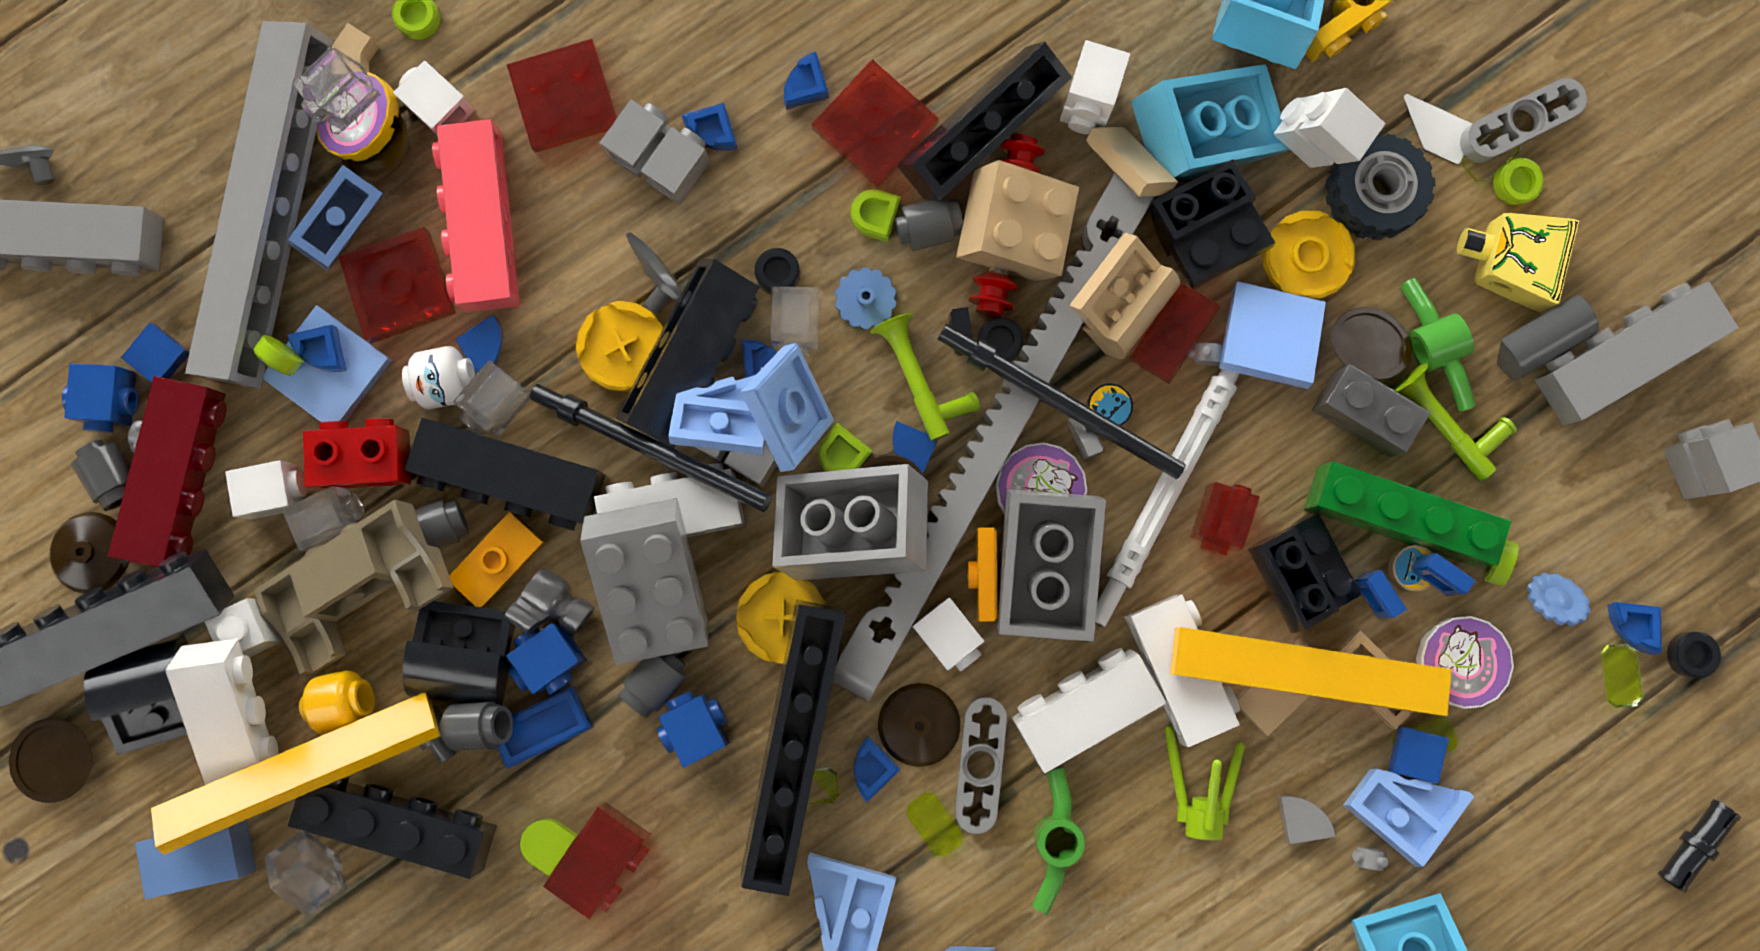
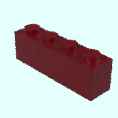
(168, 472)

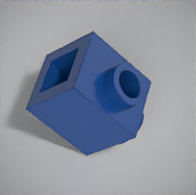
(100, 396)
(544, 660)
(693, 727)

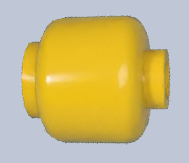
(336, 701)

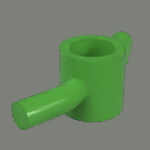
(1441, 343)
(1057, 862)

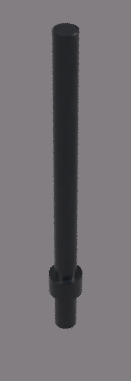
(983, 355)
(576, 412)

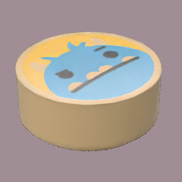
(1400, 568)

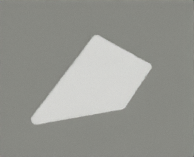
(1437, 129)

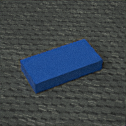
(545, 726)

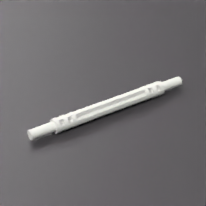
(1166, 492)

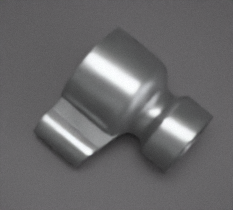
(547, 599)

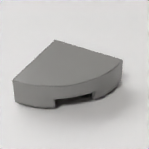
(1087, 441)
(1303, 820)

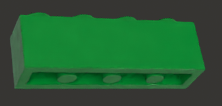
(1407, 515)

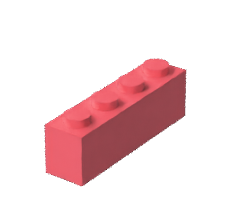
(476, 216)

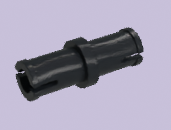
(1699, 845)

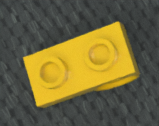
(1348, 19)

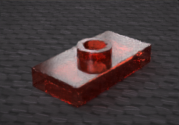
(1174, 333)

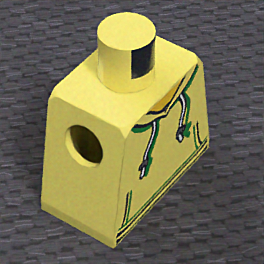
(1522, 257)

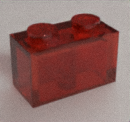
(597, 861)

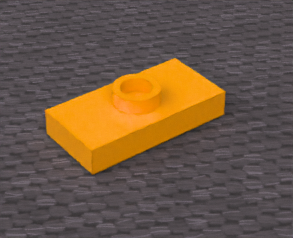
(496, 560)
(983, 574)

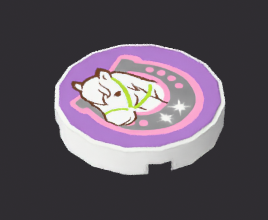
(1042, 469)
(1475, 653)

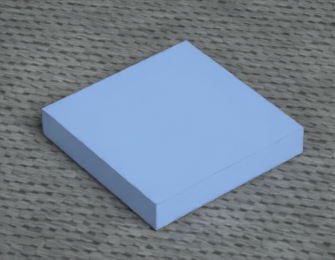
(1272, 335)
(326, 393)
(788, 407)

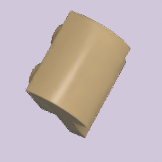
(1124, 296)

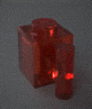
(1224, 518)

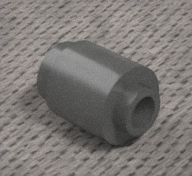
(929, 223)
(102, 473)
(442, 523)
(653, 683)
(476, 726)

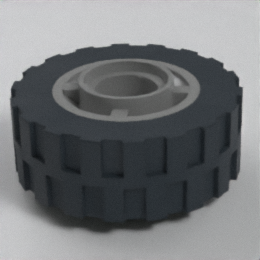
(1407, 186)

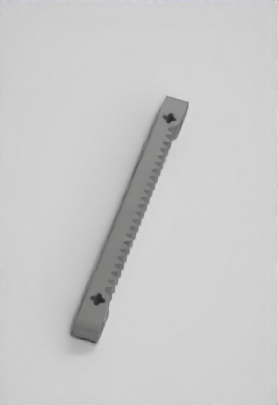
(865, 660)

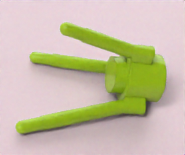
(1207, 814)

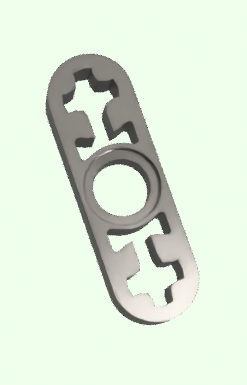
(1534, 105)
(965, 798)

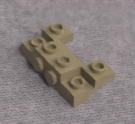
(347, 574)

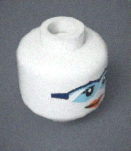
(436, 376)

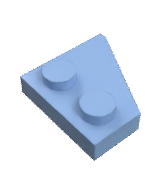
(716, 419)
(1407, 812)
(849, 903)

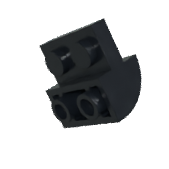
(1210, 224)
(1304, 573)
(458, 654)
(136, 696)

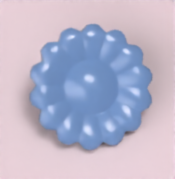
(865, 298)
(1558, 599)

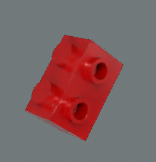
(356, 456)

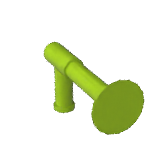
(933, 415)
(1472, 454)

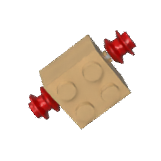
(1015, 224)

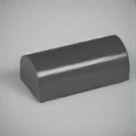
(1547, 337)

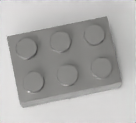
(851, 523)
(1050, 565)
(645, 581)

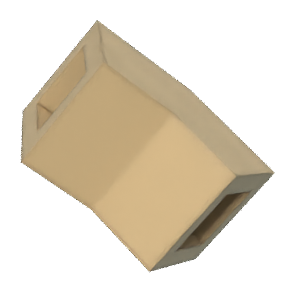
(356, 45)

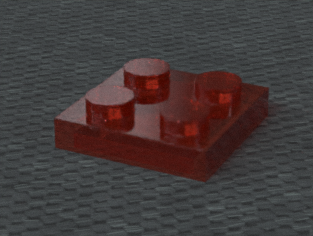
(562, 95)
(875, 123)
(396, 285)

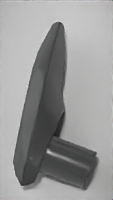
(33, 156)
(658, 273)

